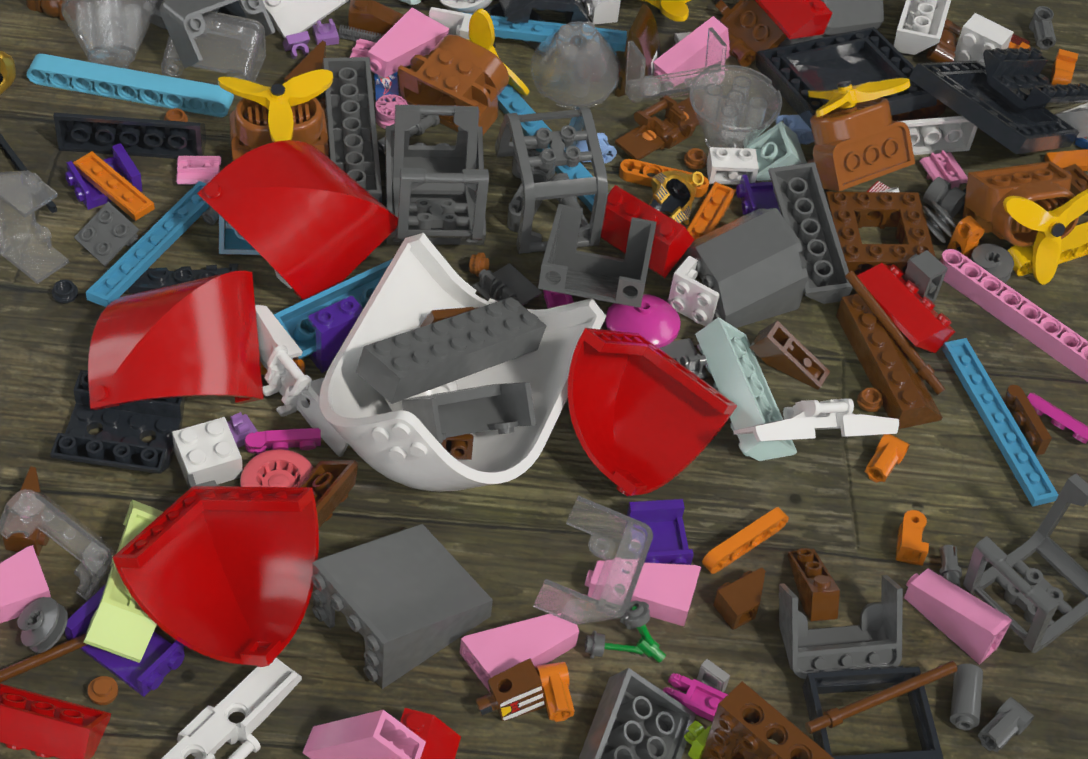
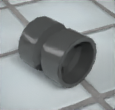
(943, 195)

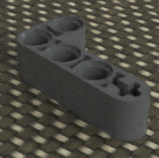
(515, 206)

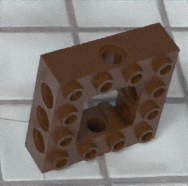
(879, 210)
(747, 723)

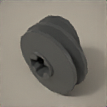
(939, 221)
(994, 260)
(42, 624)

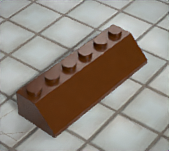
(886, 365)

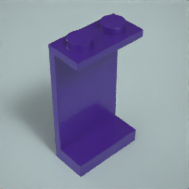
(143, 677)

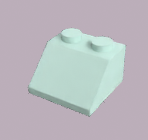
(776, 149)

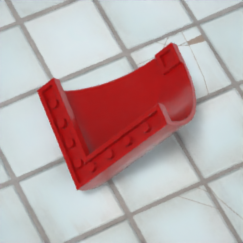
(300, 213)
(178, 343)
(639, 409)
(227, 569)

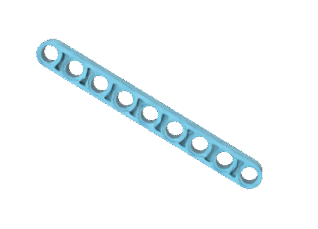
(130, 85)

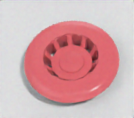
(283, 464)

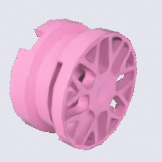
(386, 111)

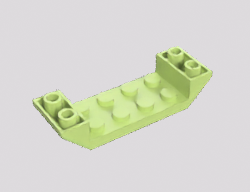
(119, 621)

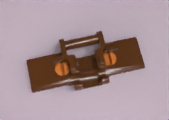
(659, 134)

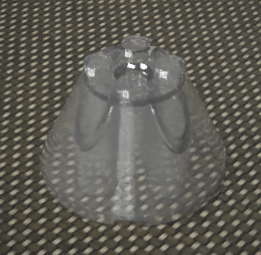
(109, 29)
(575, 66)
(734, 105)

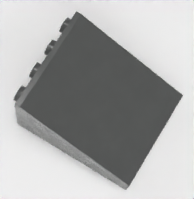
(435, 159)
(593, 274)
(401, 597)

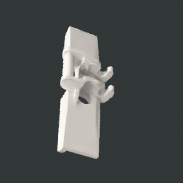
(285, 376)
(811, 415)
(254, 698)

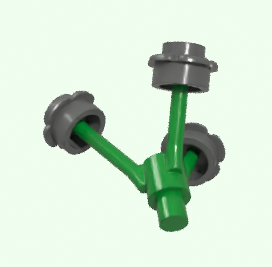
(635, 617)

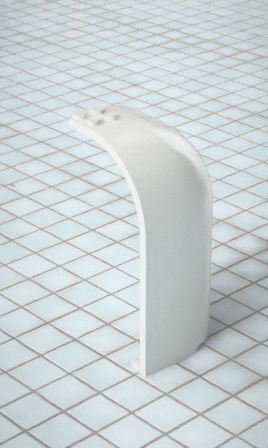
(397, 440)

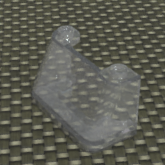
(227, 46)
(35, 510)

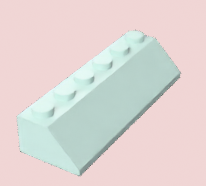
(742, 382)

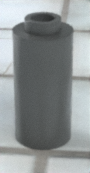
(966, 696)

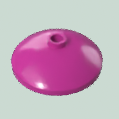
(654, 320)

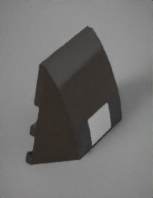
(646, 38)

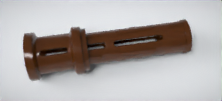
(740, 51)

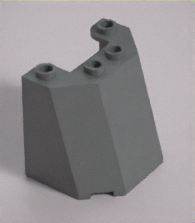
(751, 267)

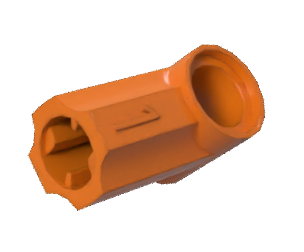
(887, 454)
(556, 690)

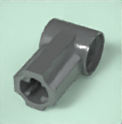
(1042, 27)
(1008, 721)

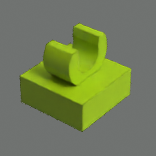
(697, 738)

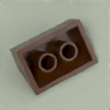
(331, 485)

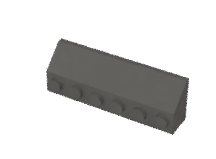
(809, 216)

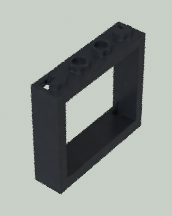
(873, 680)

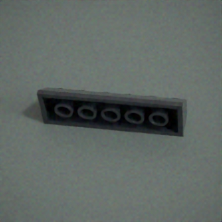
(136, 135)

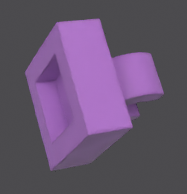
(326, 32)
(297, 41)
(240, 427)

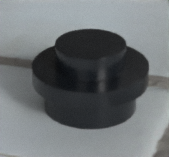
(64, 291)

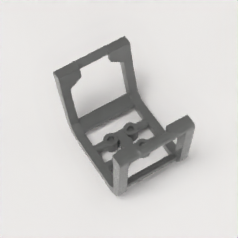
(559, 151)
(417, 181)
(1033, 592)

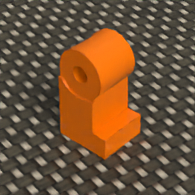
(1063, 67)
(966, 235)
(909, 542)

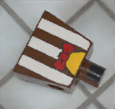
(513, 692)

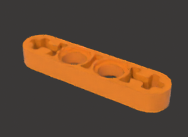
(643, 179)
(745, 540)

